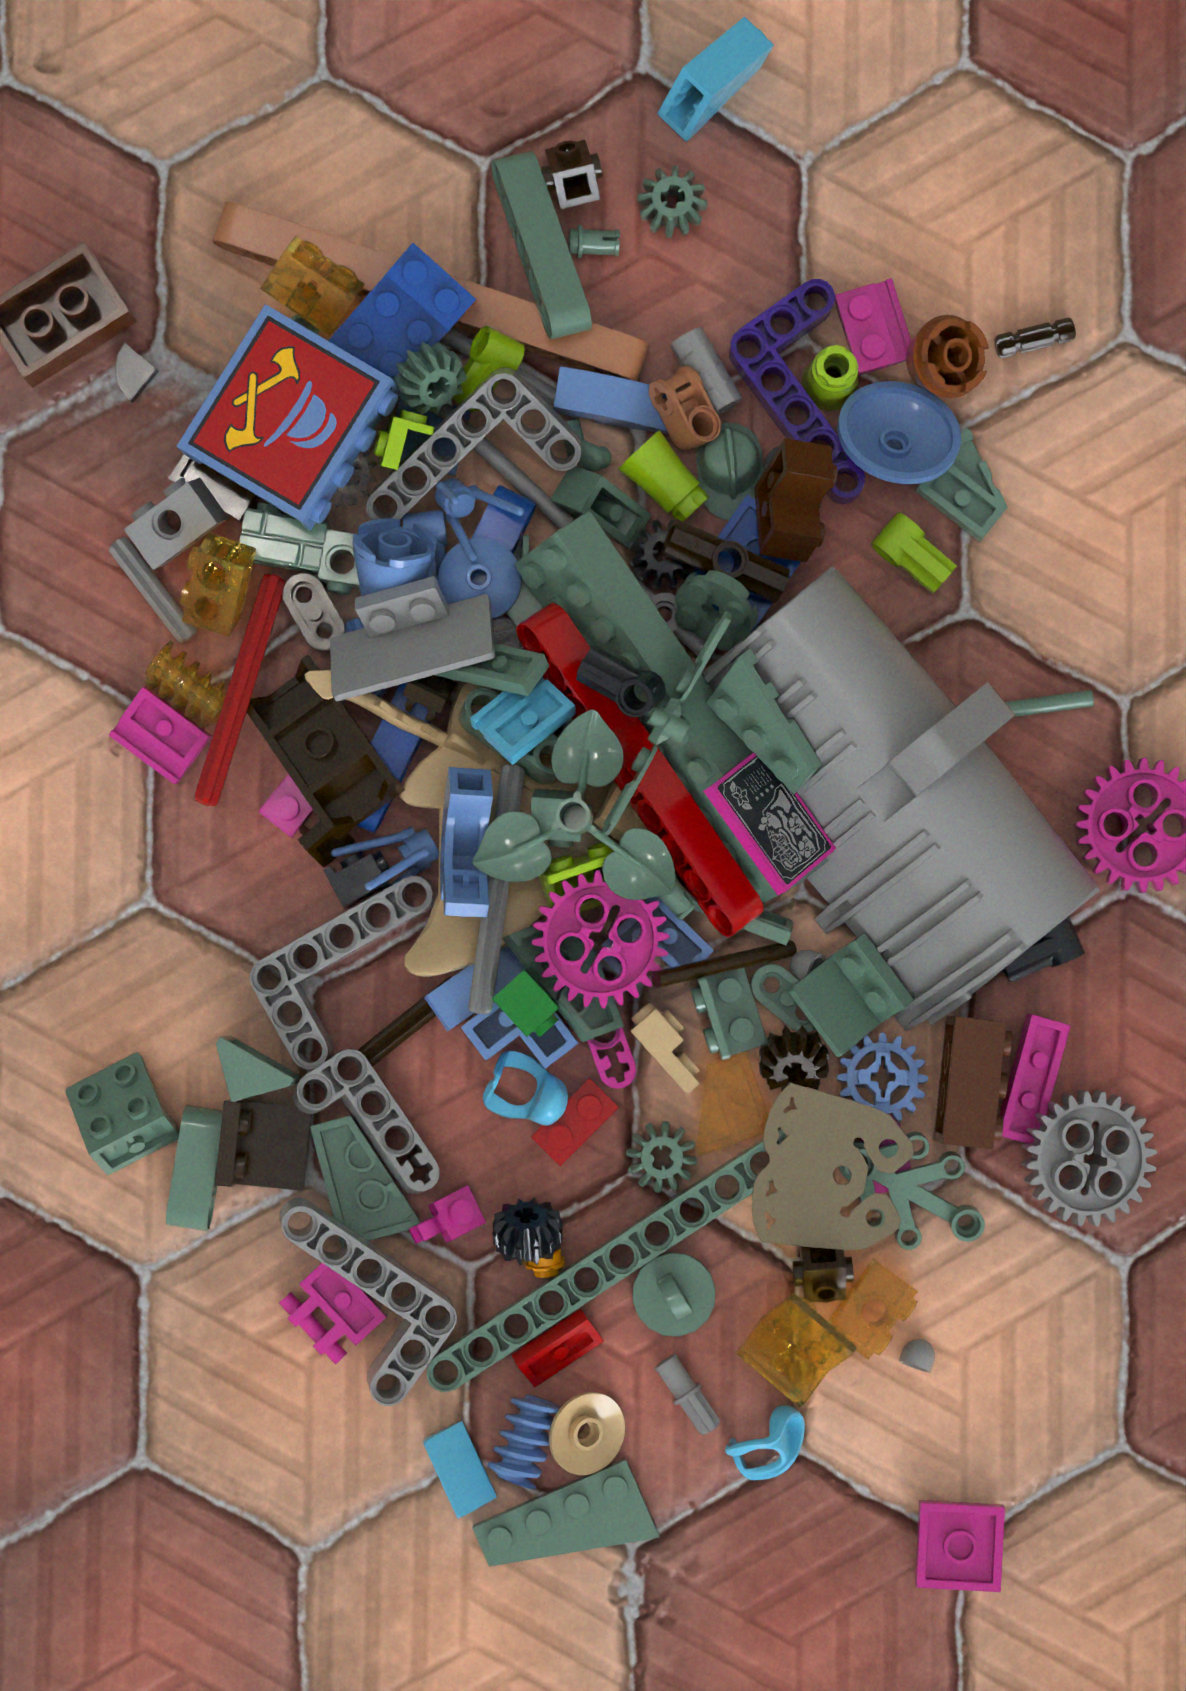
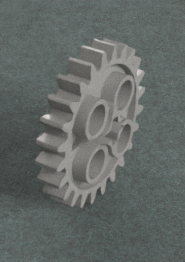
(1124, 1162)

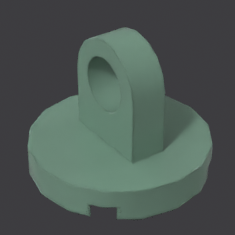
(674, 1294)

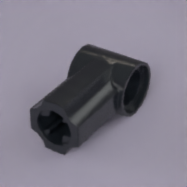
(617, 681)
(1053, 949)

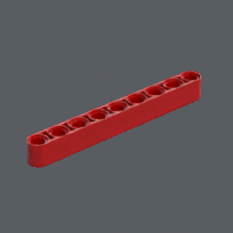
(661, 796)

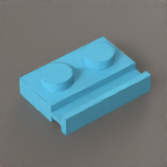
(521, 722)

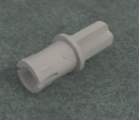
(688, 1394)

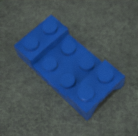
(406, 307)

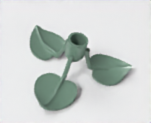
(582, 755)

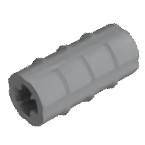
(698, 352)

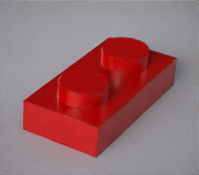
(582, 1117)
(557, 1348)

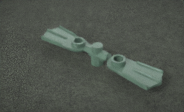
(666, 723)

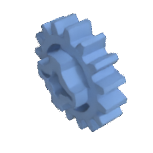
(902, 1078)

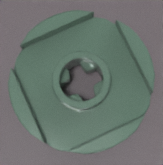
(696, 612)

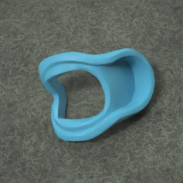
(547, 1103)
(785, 1436)

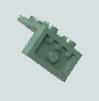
(850, 994)
(730, 1013)
(121, 1114)

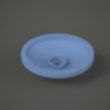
(899, 432)

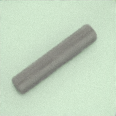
(152, 589)

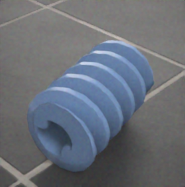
(525, 1440)

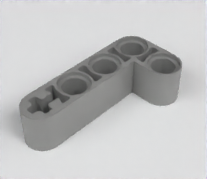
(372, 1125)

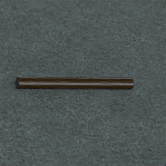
(723, 964)

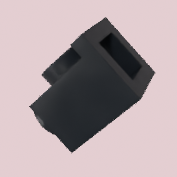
(356, 872)

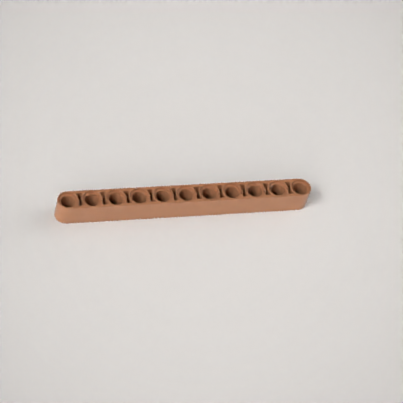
(596, 350)

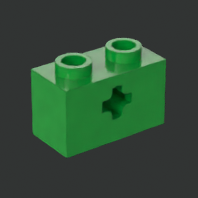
(527, 1005)

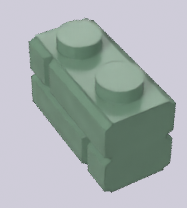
(283, 539)

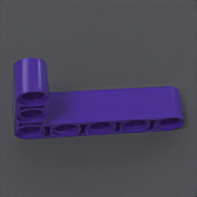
(792, 393)

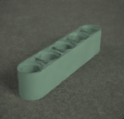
(541, 245)

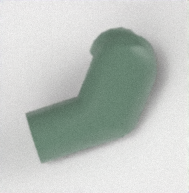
(592, 457)

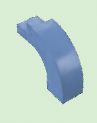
(463, 826)

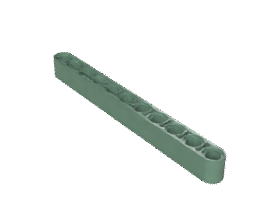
(599, 1260)

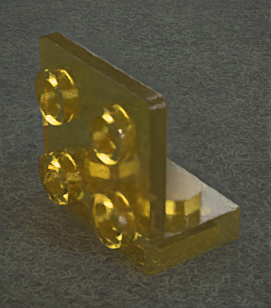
(795, 1348)

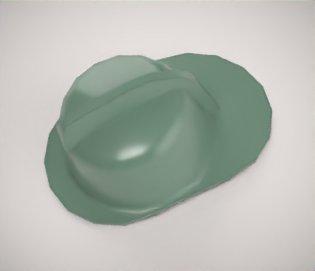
(729, 468)

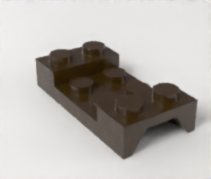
(324, 752)

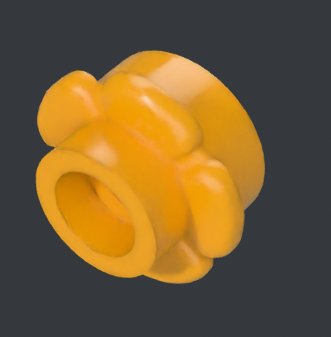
(547, 1267)

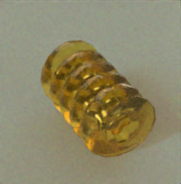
(185, 686)

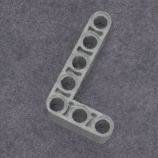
(467, 438)
(328, 954)
(379, 1286)

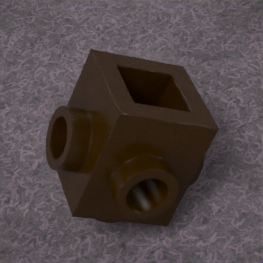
(572, 173)
(823, 1274)

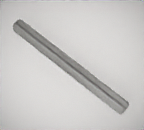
(492, 927)

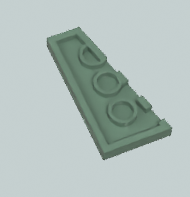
(575, 1517)

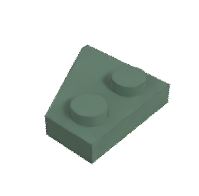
(966, 491)

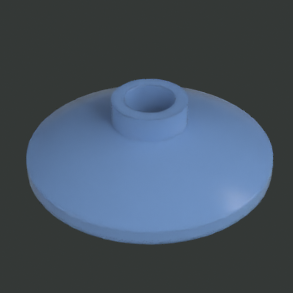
(495, 560)

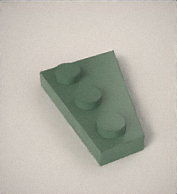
(758, 721)
(585, 1021)
(358, 1182)

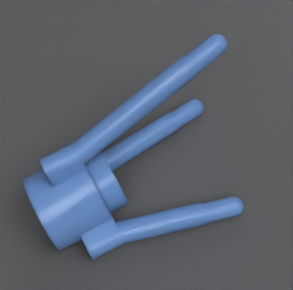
(459, 502)
(416, 854)

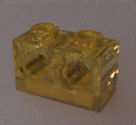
(224, 587)

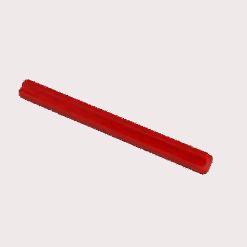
(240, 690)

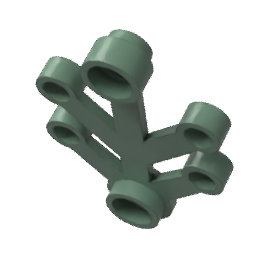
(905, 1187)

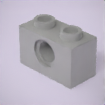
(198, 517)

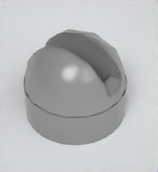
(804, 962)
(918, 1355)

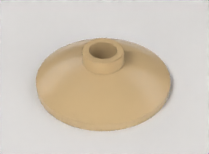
(597, 1442)

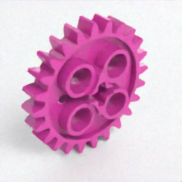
(1117, 798)
(634, 957)

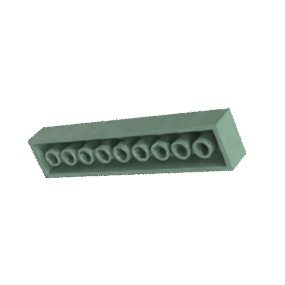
(613, 612)

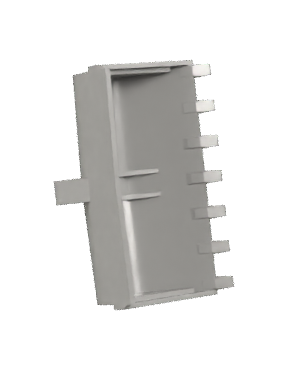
(926, 822)

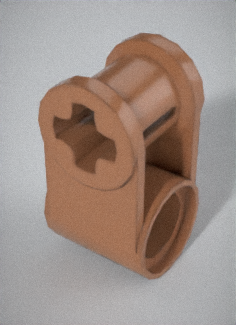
(684, 407)

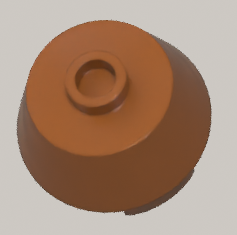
(947, 356)

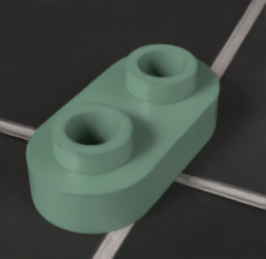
(781, 1001)

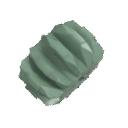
(687, 201)
(430, 378)
(675, 1154)

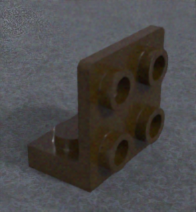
(263, 1145)

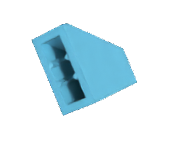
(714, 78)

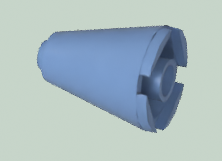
(391, 554)

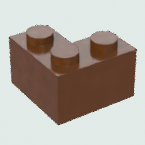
(791, 497)

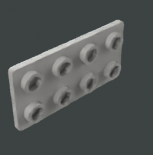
(408, 637)

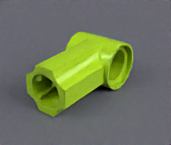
(488, 353)
(905, 545)

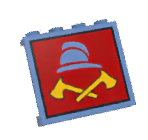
(289, 417)

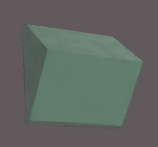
(250, 1071)

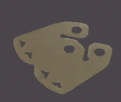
(803, 1168)

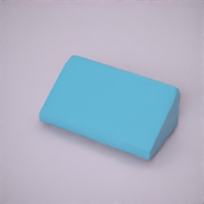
(459, 1469)

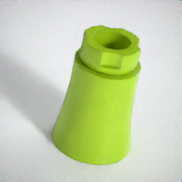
(826, 391)
(664, 477)

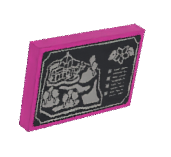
(769, 822)

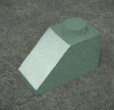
(613, 509)

